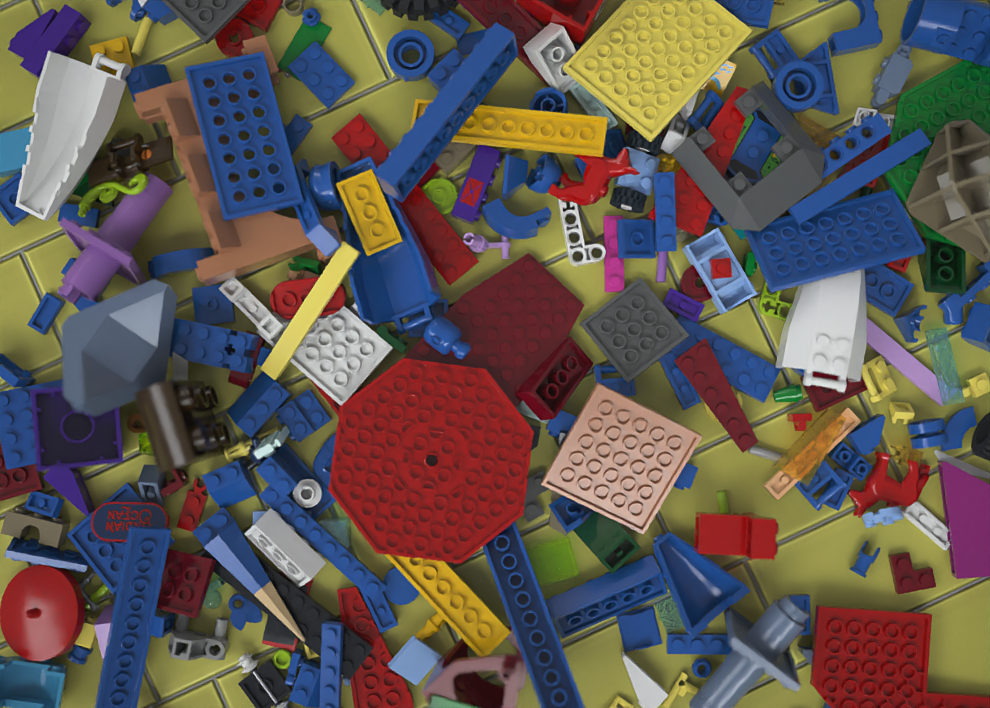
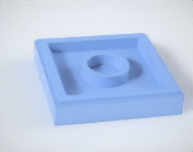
(414, 660)

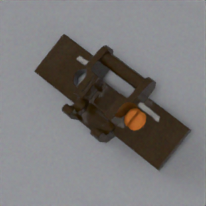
(139, 161)

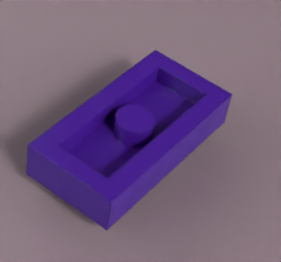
(683, 305)

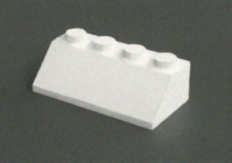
(285, 548)

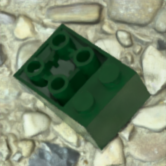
(607, 540)

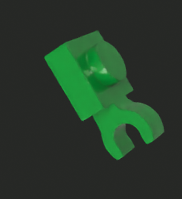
(305, 264)

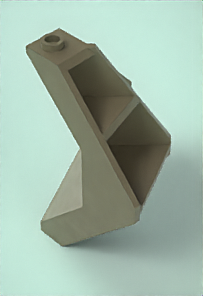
(955, 187)

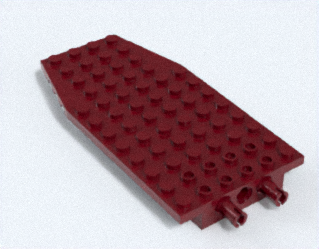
(510, 324)

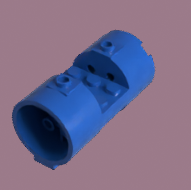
(949, 28)

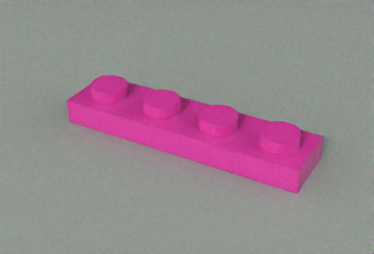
(612, 265)

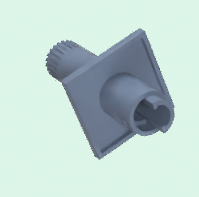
(755, 651)

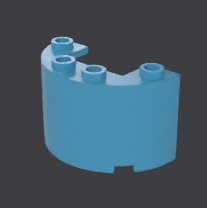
(31, 683)

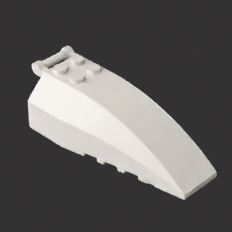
(71, 119)
(827, 330)

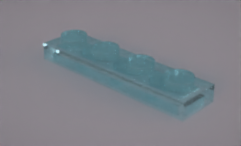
(944, 366)

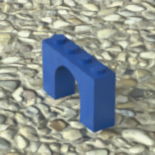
(861, 38)

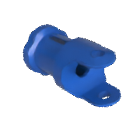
(864, 561)

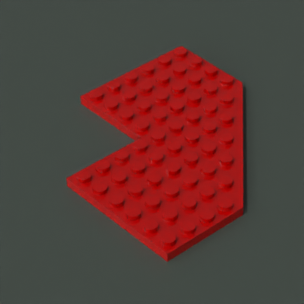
(877, 660)

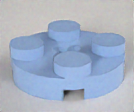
(885, 516)

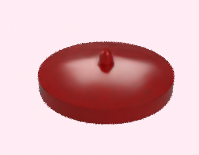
(42, 612)

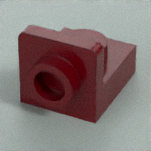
(173, 485)

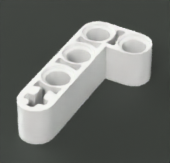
(575, 228)

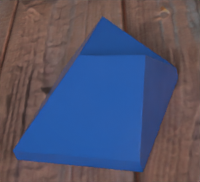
(514, 176)

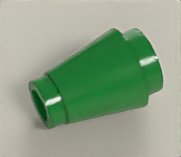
(791, 393)

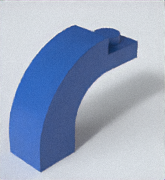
(511, 225)
(177, 262)

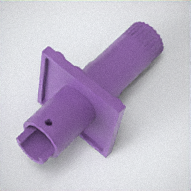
(110, 247)

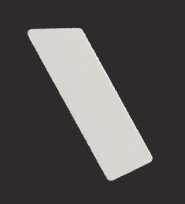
(180, 368)

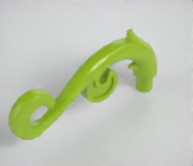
(109, 190)

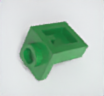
(748, 264)

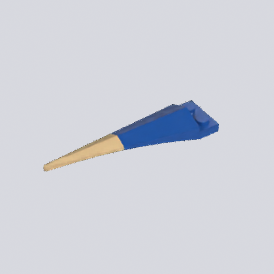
(227, 543)

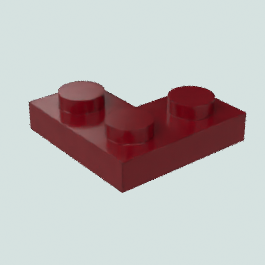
(906, 578)

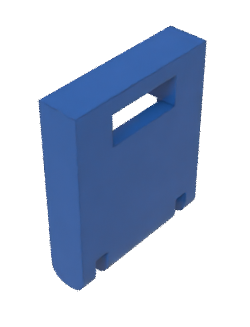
(14, 374)

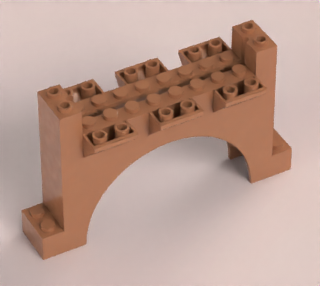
(238, 243)

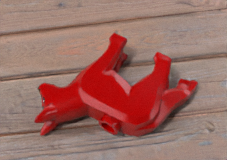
(596, 178)
(882, 487)

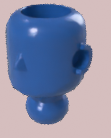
(446, 337)

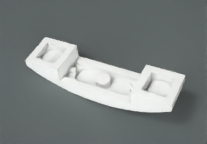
(251, 307)

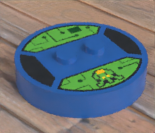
(753, 151)

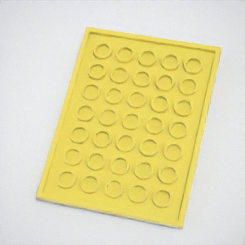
(656, 58)

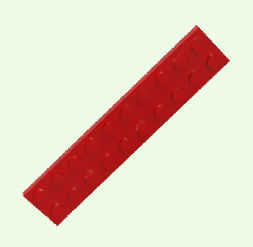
(439, 239)

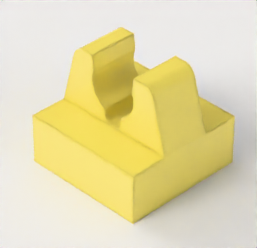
(901, 411)

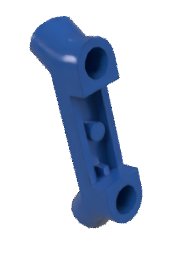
(953, 304)

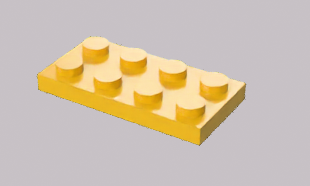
(369, 212)

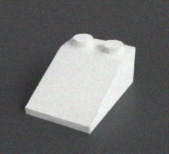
(549, 54)

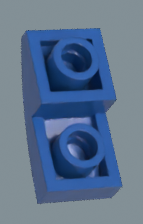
(850, 461)

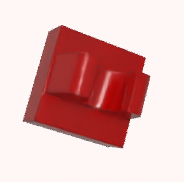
(799, 420)

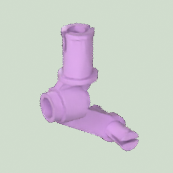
(479, 244)

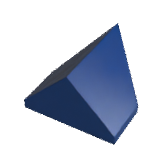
(909, 322)
(570, 513)

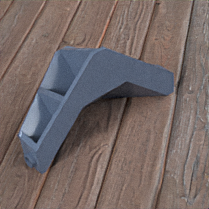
(117, 347)

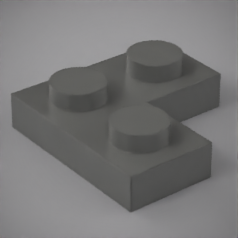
(531, 505)

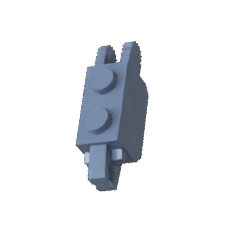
(892, 76)

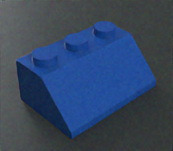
(259, 404)

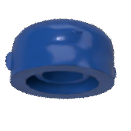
(406, 41)
(807, 76)
(322, 186)

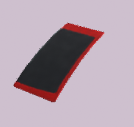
(278, 636)

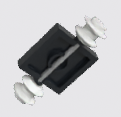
(265, 684)

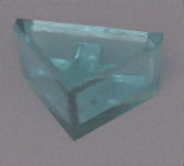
(338, 528)

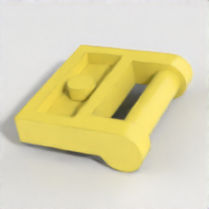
(877, 378)

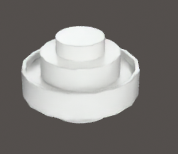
(308, 493)

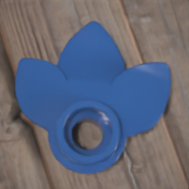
(247, 612)

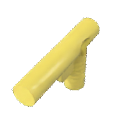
(679, 689)

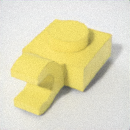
(977, 385)

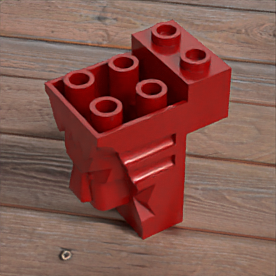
(736, 535)

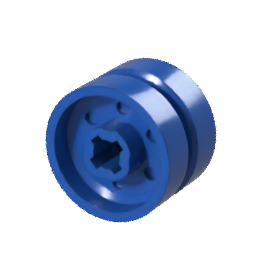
(928, 433)

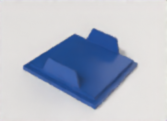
(639, 629)

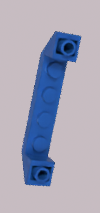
(321, 236)

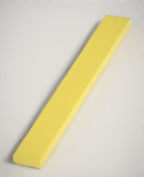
(310, 310)

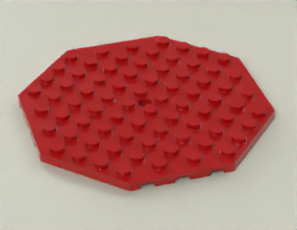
(422, 508)

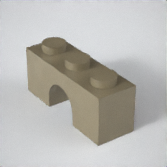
(52, 530)

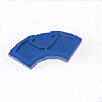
(957, 426)

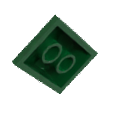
(942, 267)

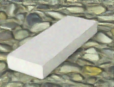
(927, 524)

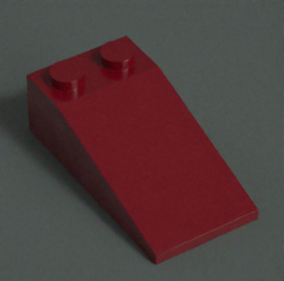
(555, 380)

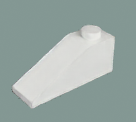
(648, 691)

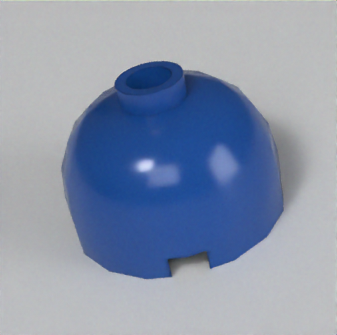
(549, 100)
(545, 174)

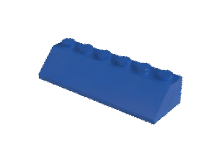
(607, 596)

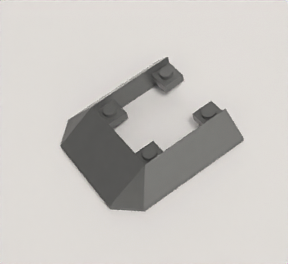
(757, 205)

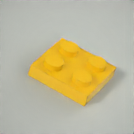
(116, 50)

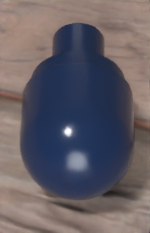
(255, 442)

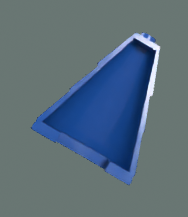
(695, 583)

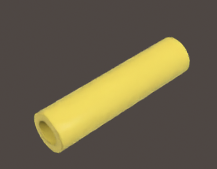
(141, 36)

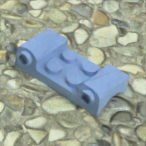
(725, 292)

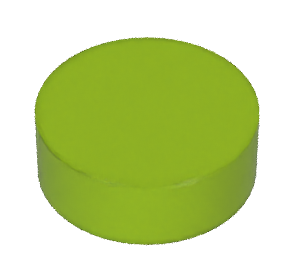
(282, 658)

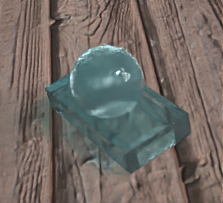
(213, 597)

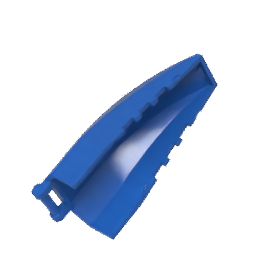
(396, 279)

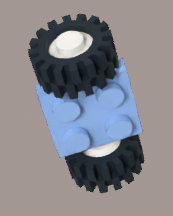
(637, 187)

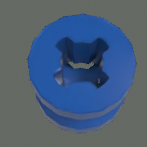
(79, 654)

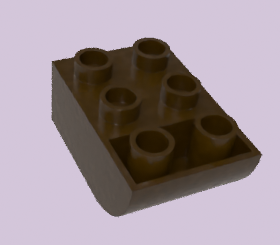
(181, 423)

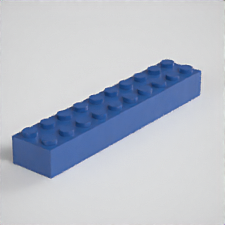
(447, 112)
(531, 621)

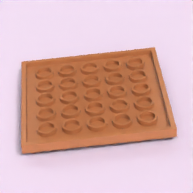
(620, 458)

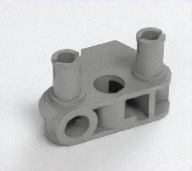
(198, 646)

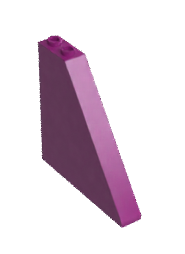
(968, 519)

